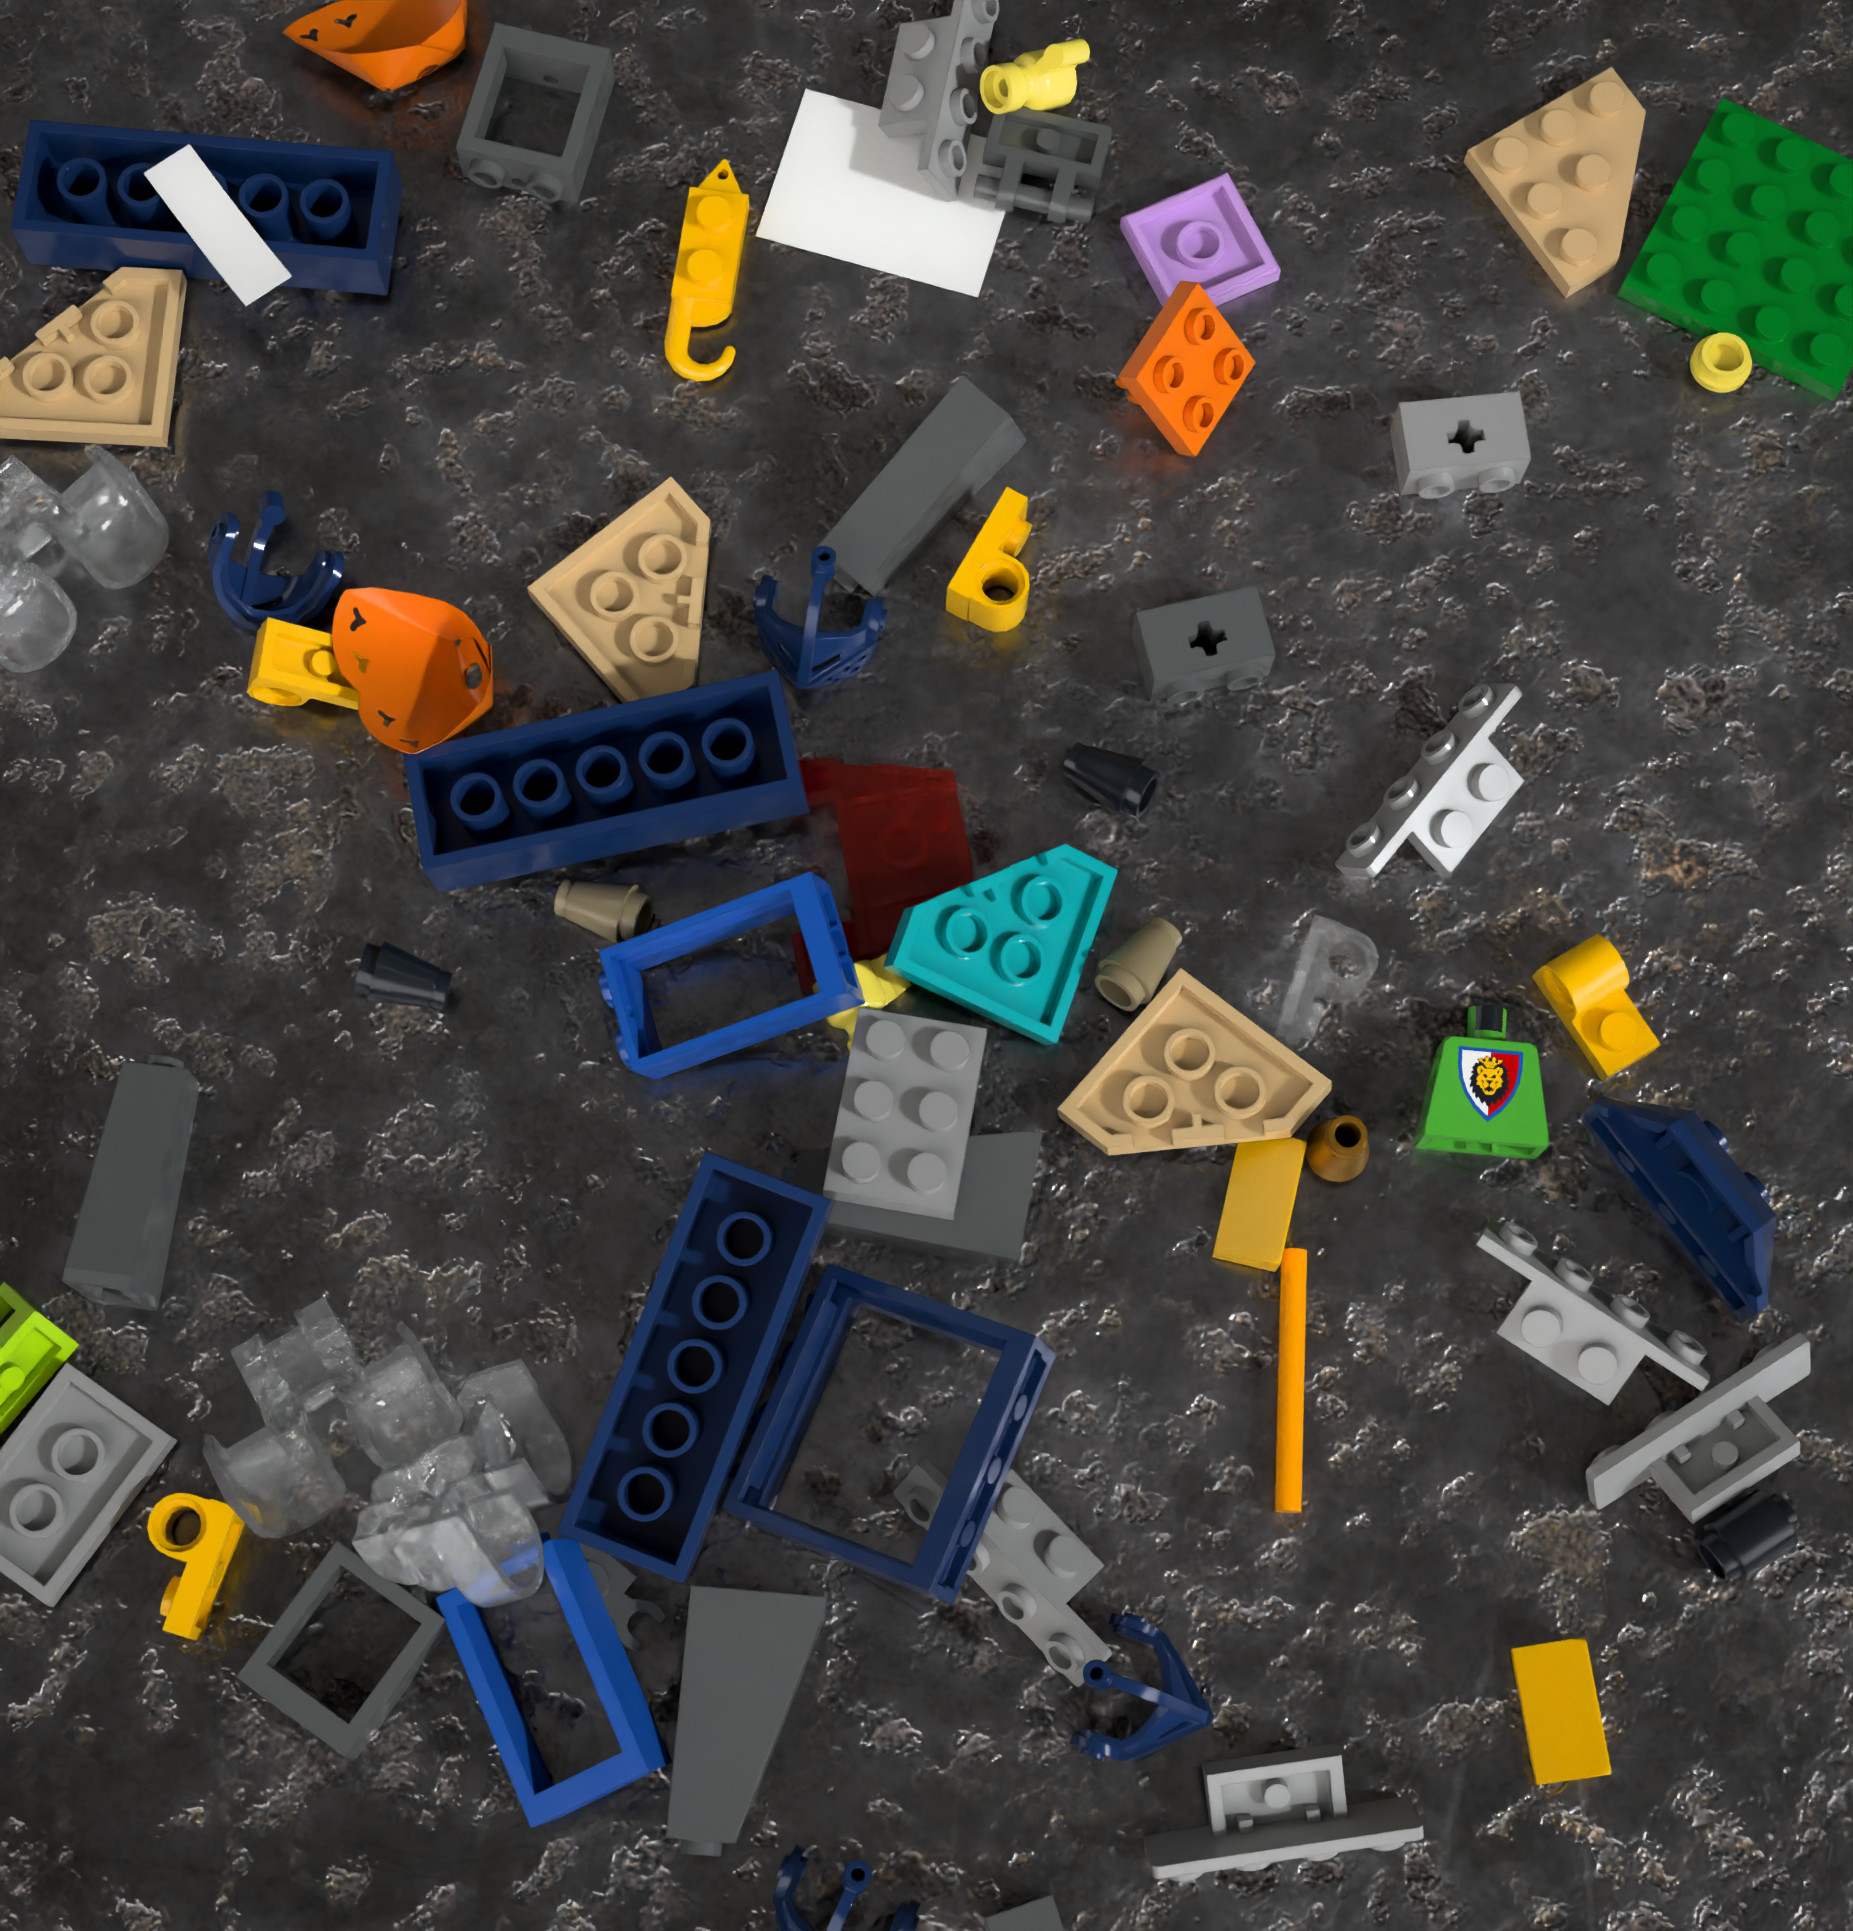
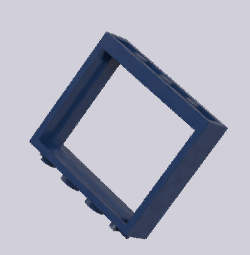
(980, 1465)

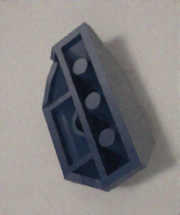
(1695, 1193)

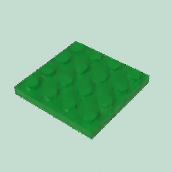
(1758, 249)

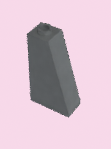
(923, 487)
(135, 1186)
(987, 1213)
(735, 1693)

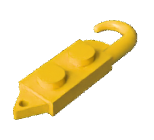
(706, 269)

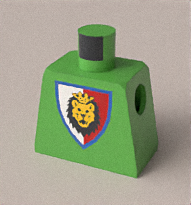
(1484, 1093)

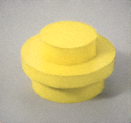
(1721, 362)

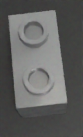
(1460, 444)

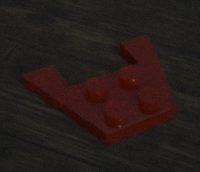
(899, 846)

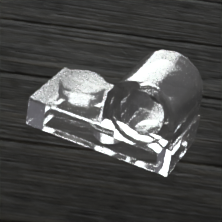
(1315, 978)

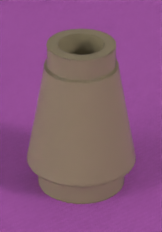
(605, 908)
(1137, 966)

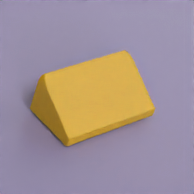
(1259, 1202)
(1560, 1711)

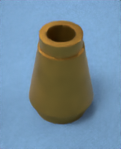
(1329, 1157)

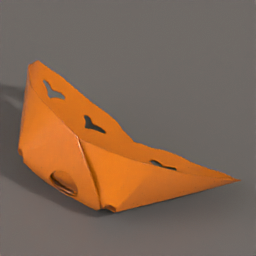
(388, 40)
(413, 665)

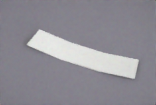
(217, 225)

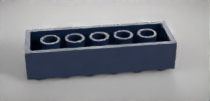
(315, 206)
(605, 782)
(696, 1367)

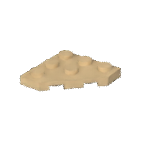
(1567, 178)
(101, 367)
(636, 595)
(1192, 1078)

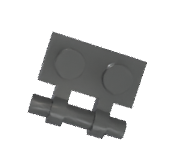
(1044, 147)

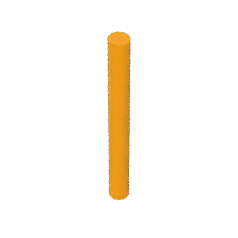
(1291, 1381)

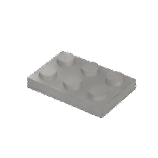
(905, 1113)
(70, 1480)

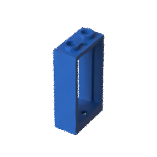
(827, 949)
(609, 1669)

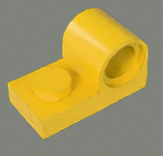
(990, 566)
(298, 665)
(1590, 999)
(192, 1597)

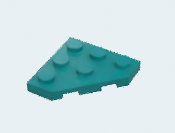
(1009, 940)

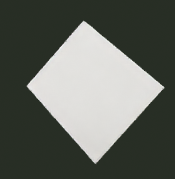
(863, 201)

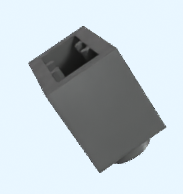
(1225, 623)

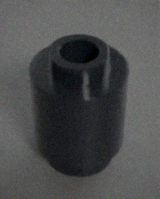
(1748, 1536)

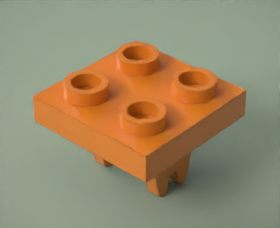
(1186, 368)

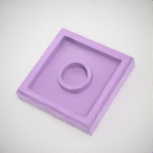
(1201, 239)

